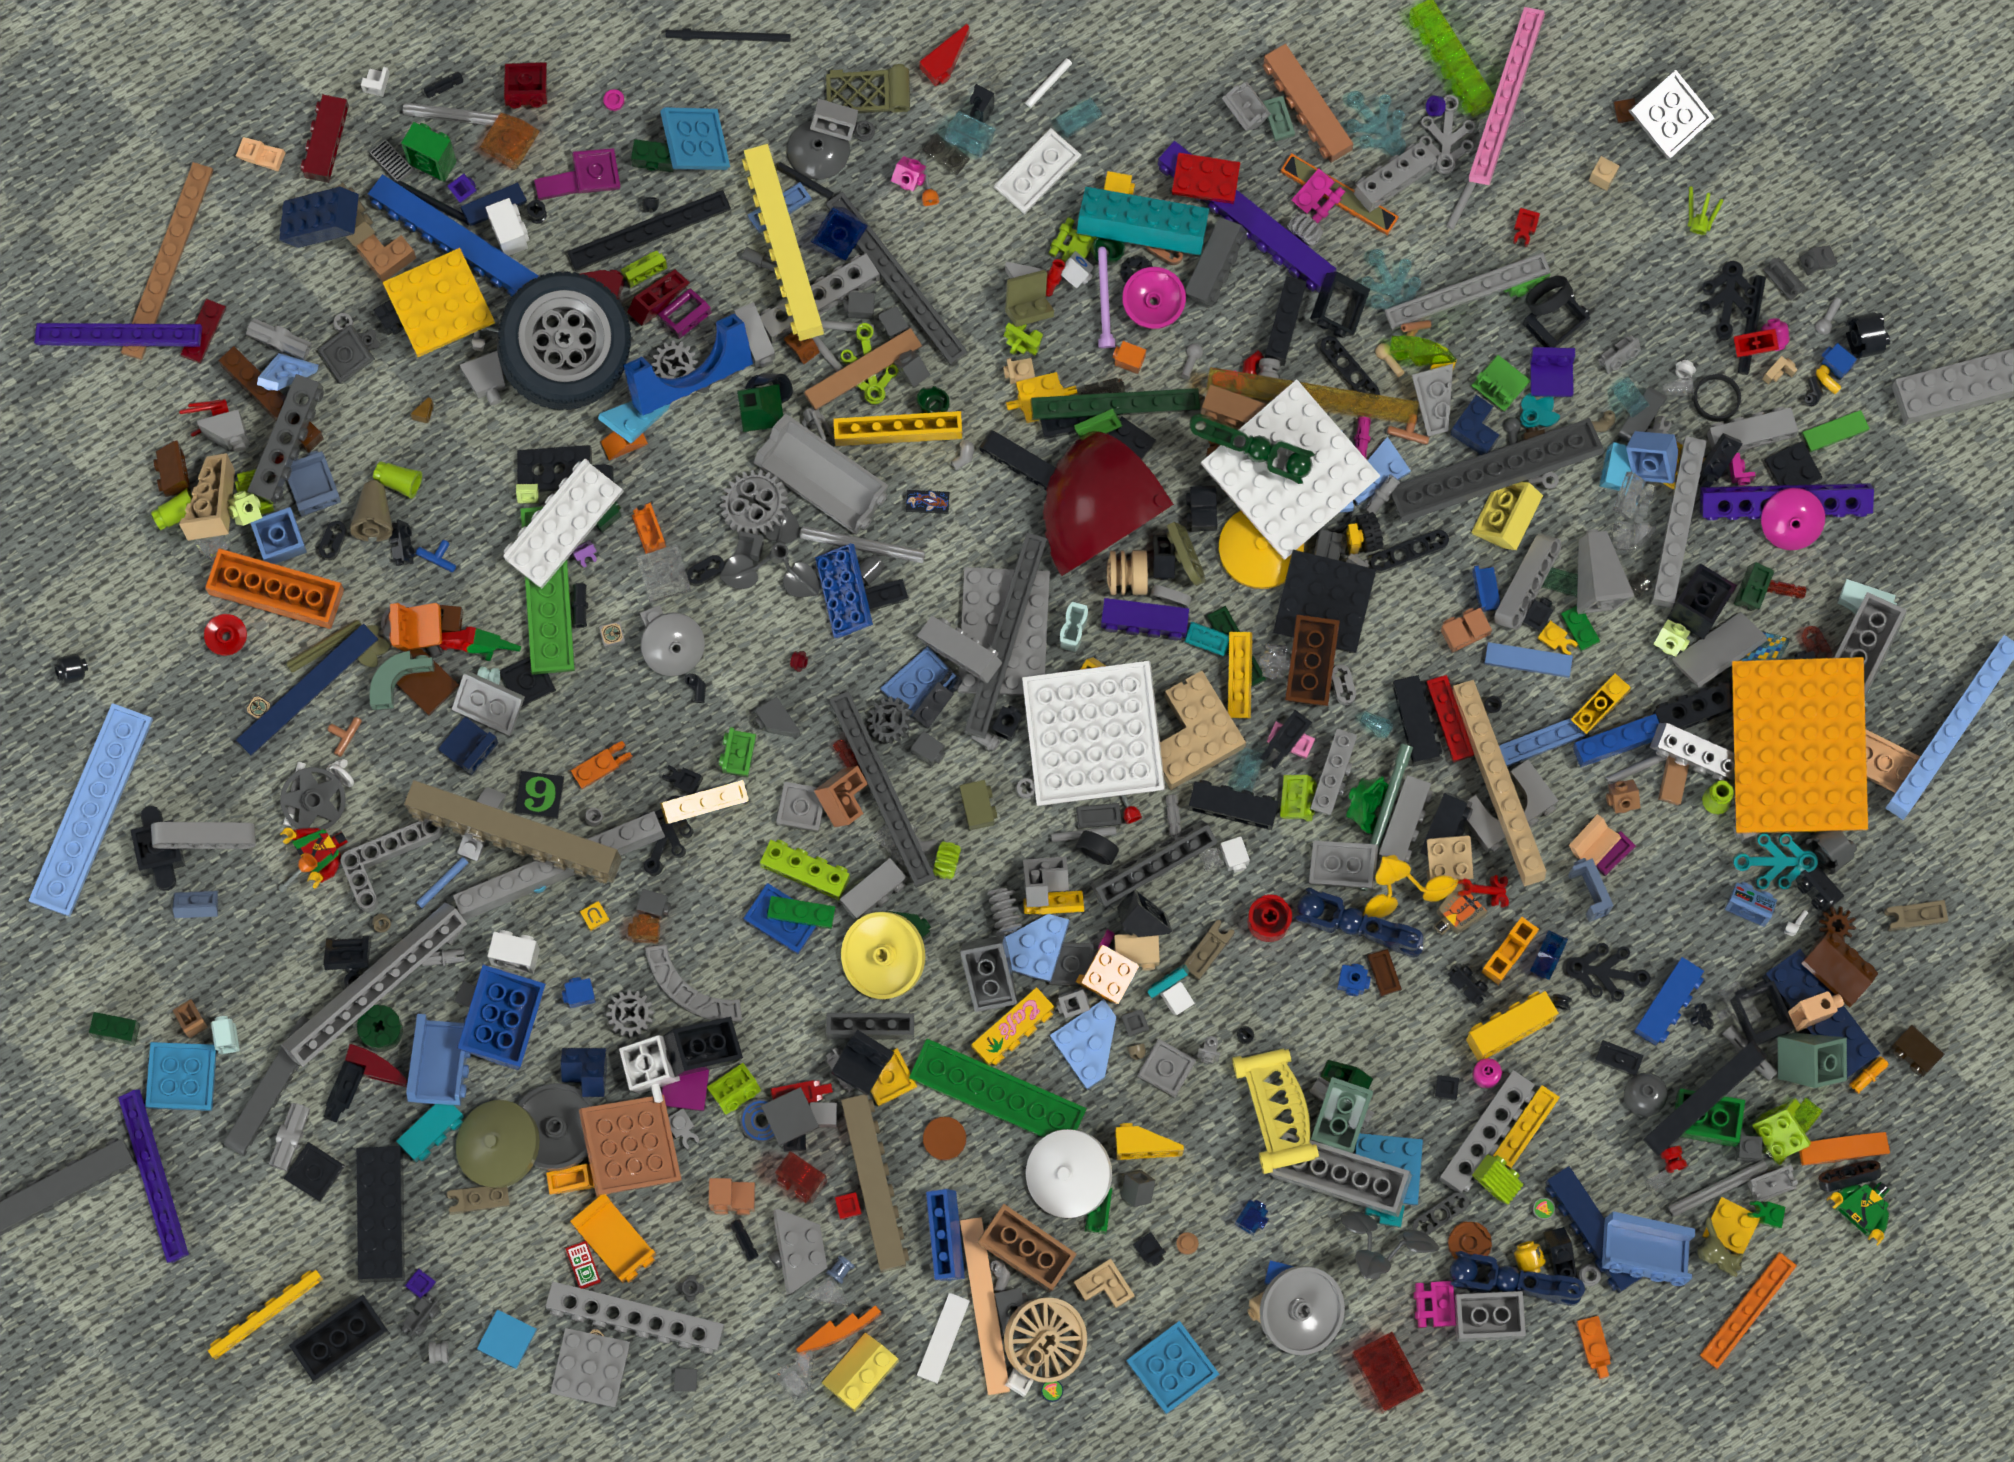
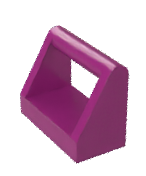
(690, 320)

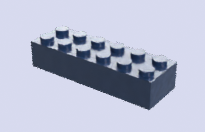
(1797, 984)

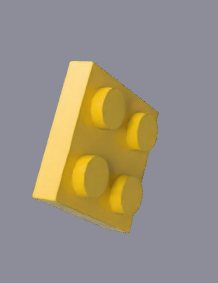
(1732, 1225)

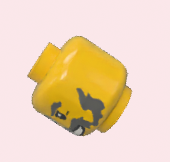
(1529, 1257)

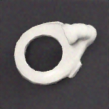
(337, 768)

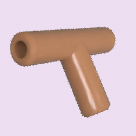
(1413, 327)
(1408, 433)
(345, 735)

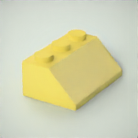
(1508, 515)
(860, 1371)

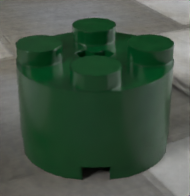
(383, 1039)

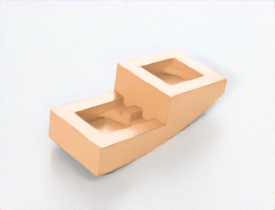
(260, 154)

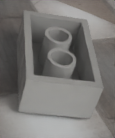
(1489, 1316)

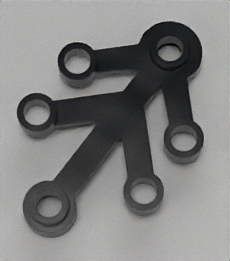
(1729, 296)
(670, 834)
(1604, 972)

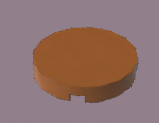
(944, 1138)
(1476, 1239)

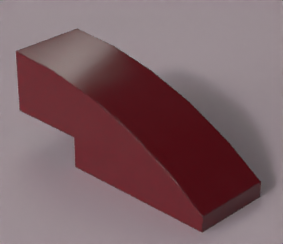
(375, 1066)

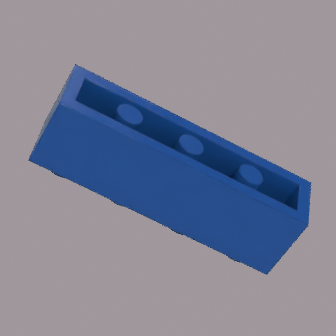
(1616, 741)
(1669, 1001)
(945, 1235)

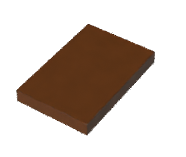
(427, 688)

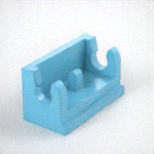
(1615, 466)

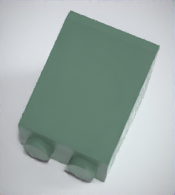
(1812, 1059)

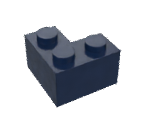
(1471, 427)
(585, 1066)

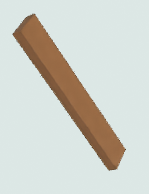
(861, 369)

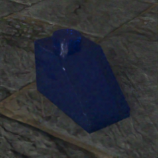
(1548, 955)

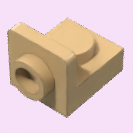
(1018, 370)
(1776, 372)

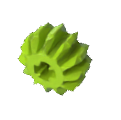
(946, 860)

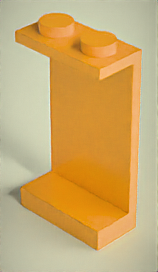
(613, 1239)

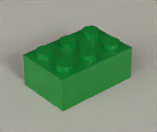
(429, 151)
(1720, 1124)

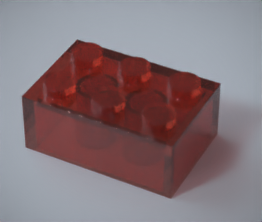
(1387, 1372)

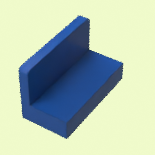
(1486, 588)

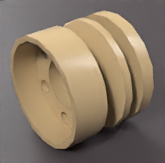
(1128, 572)

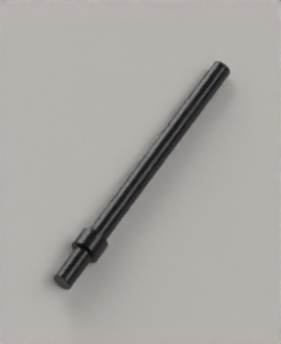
(688, 34)

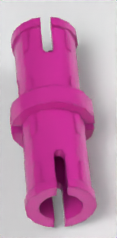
(1362, 435)

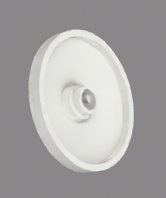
(1068, 1173)

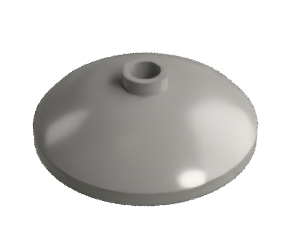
(666, 632)

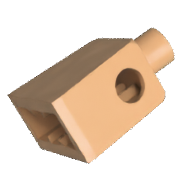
(1815, 1010)

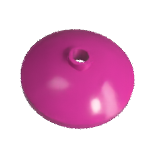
(1154, 284)
(1787, 507)

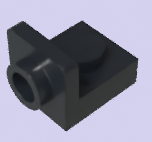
(1539, 613)
(1150, 1250)

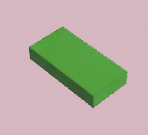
(1103, 423)

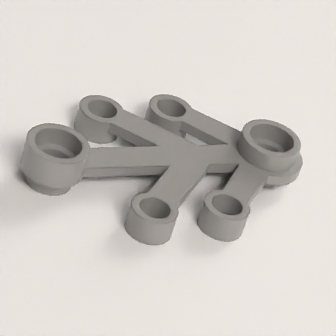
(1446, 138)

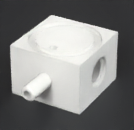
(648, 1066)

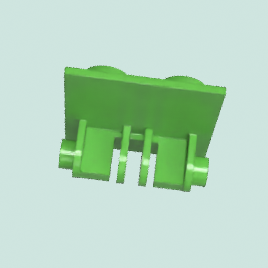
(1500, 383)

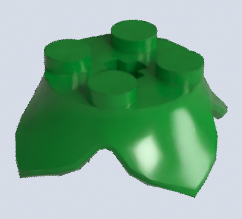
(1364, 801)

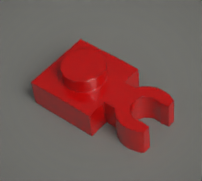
(1526, 223)

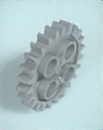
(763, 486)

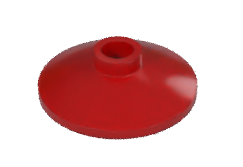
(218, 627)

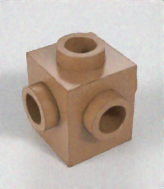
(1623, 796)

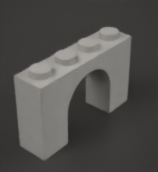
(1538, 801)

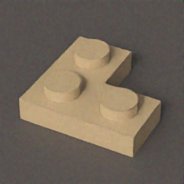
(1105, 1278)

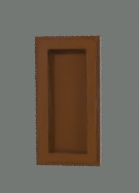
(1384, 972)

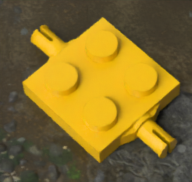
(1040, 386)

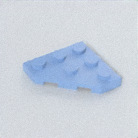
(1037, 947)
(1087, 1043)

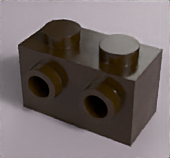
(1917, 1051)

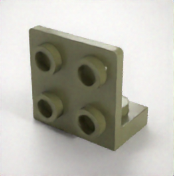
(1027, 299)

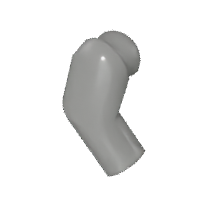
(1002, 1274)

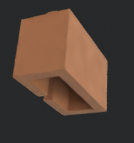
(1465, 630)

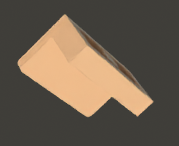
(1594, 840)

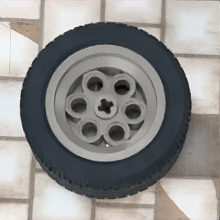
(527, 363)

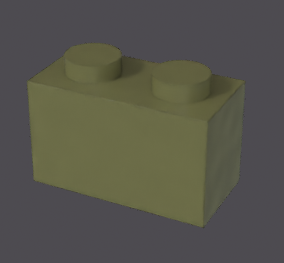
(977, 804)

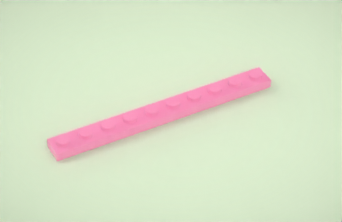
(1506, 96)

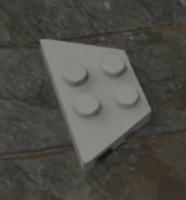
(799, 1249)

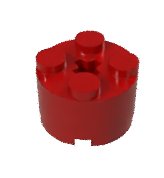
(1281, 916)

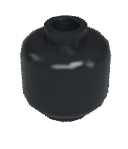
(70, 668)

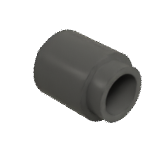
(871, 569)

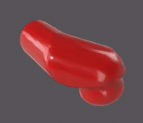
(1251, 361)

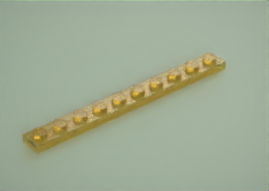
(1327, 397)

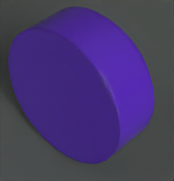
(1435, 106)

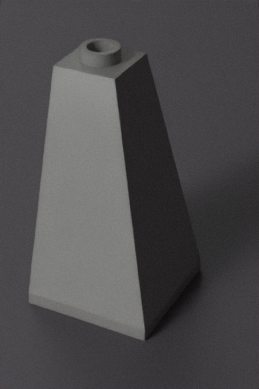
(1600, 575)

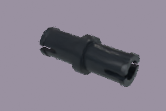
(579, 605)

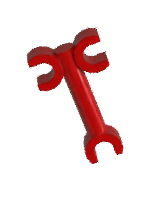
(1496, 889)

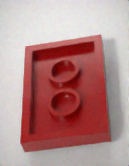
(1206, 178)

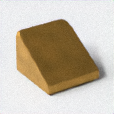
(423, 411)

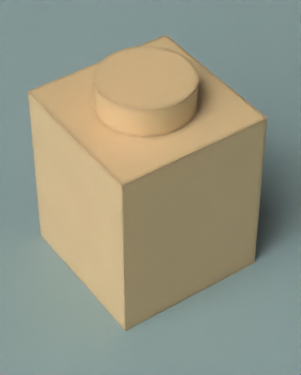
(1604, 173)

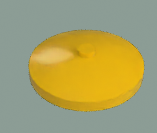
(1250, 556)

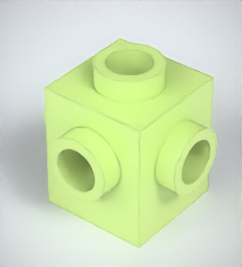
(244, 508)
(1672, 638)

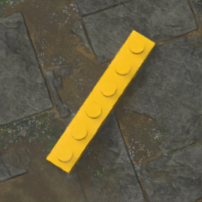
(271, 1309)

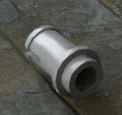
(990, 741)

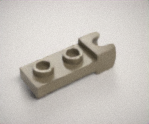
(1917, 915)
(1208, 950)
(478, 1199)

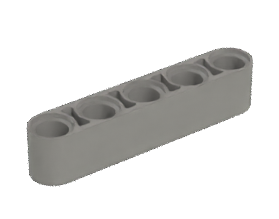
(1527, 581)
(203, 835)

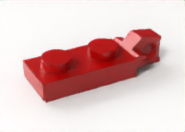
(811, 1089)

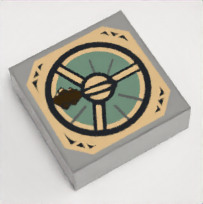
(612, 634)

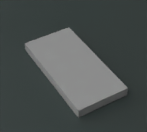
(1719, 648)

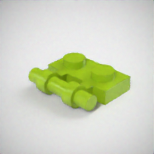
(1079, 242)

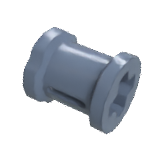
(840, 1269)

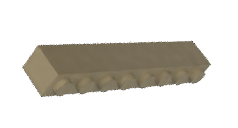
(873, 1183)

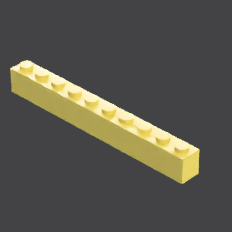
(783, 242)

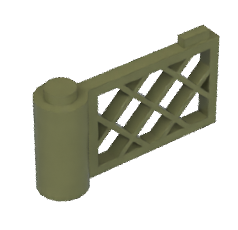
(895, 84)

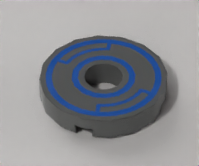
(749, 1122)

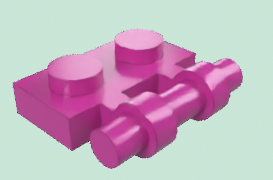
(1312, 193)
(1442, 1304)

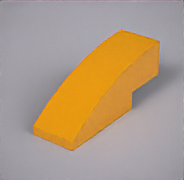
(570, 1179)

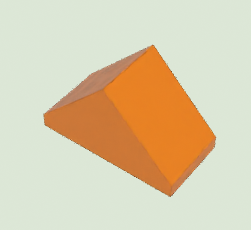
(617, 446)

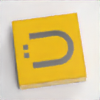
(594, 916)

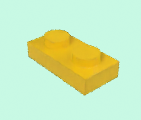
(1354, 538)

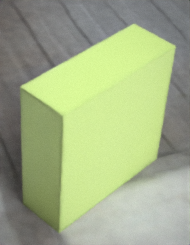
(527, 493)

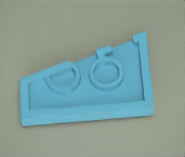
(629, 421)

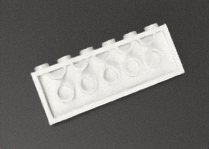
(562, 523)

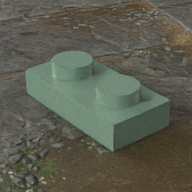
(1279, 119)

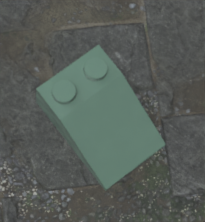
(1342, 1115)

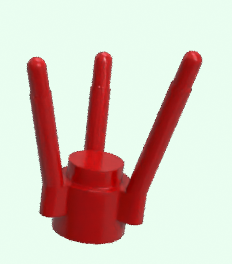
(217, 407)

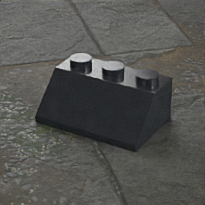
(1142, 916)

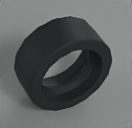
(1097, 847)

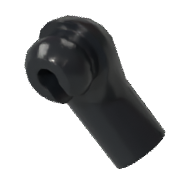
(1815, 393)

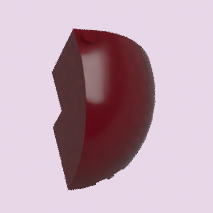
(1097, 499)

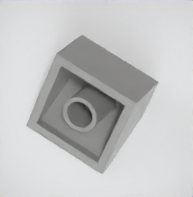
(226, 430)

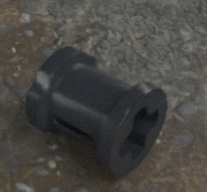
(531, 209)

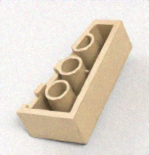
(208, 511)

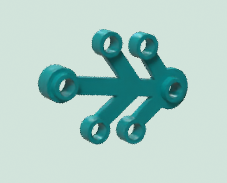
(1778, 862)

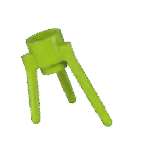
(1700, 223)

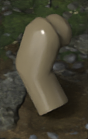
(1605, 422)

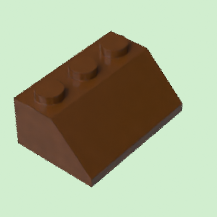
(1839, 967)

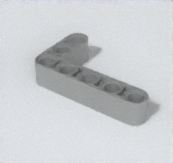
(383, 854)

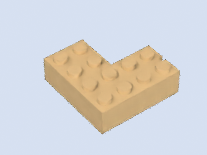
(1206, 734)

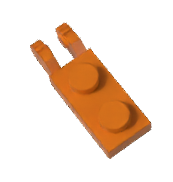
(599, 765)

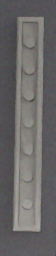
(1468, 291)

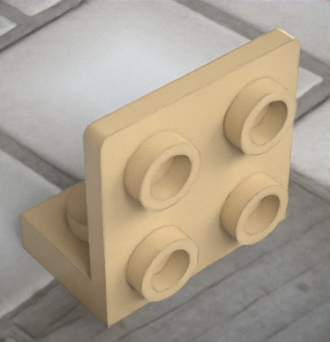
(1450, 857)

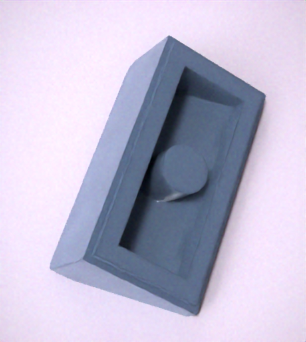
(195, 904)

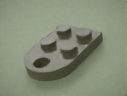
(1186, 553)

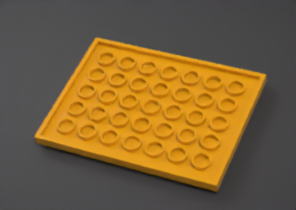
(1800, 745)

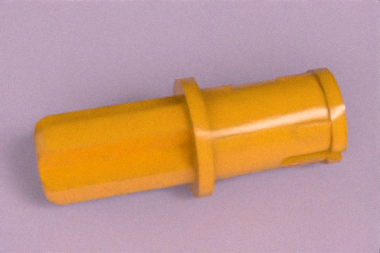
(1869, 1074)

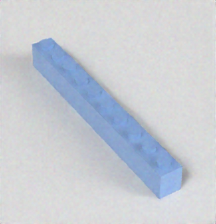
(1952, 728)

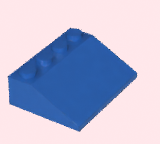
(501, 1017)

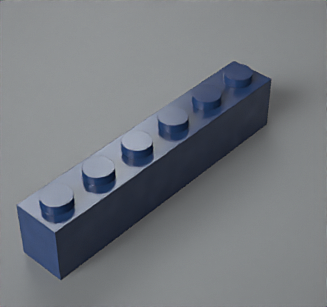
(1585, 1221)

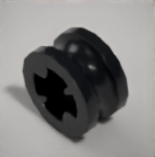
(1561, 1001)

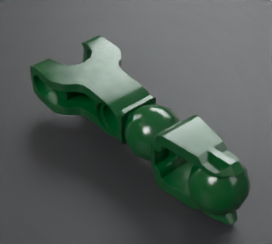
(1257, 448)

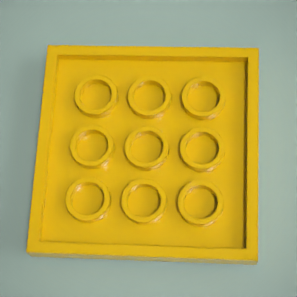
(438, 302)

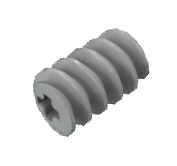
(1004, 911)

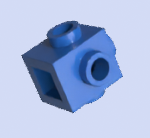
(1353, 988)

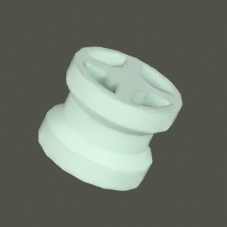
(491, 675)

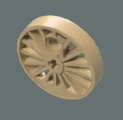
(1046, 1327)

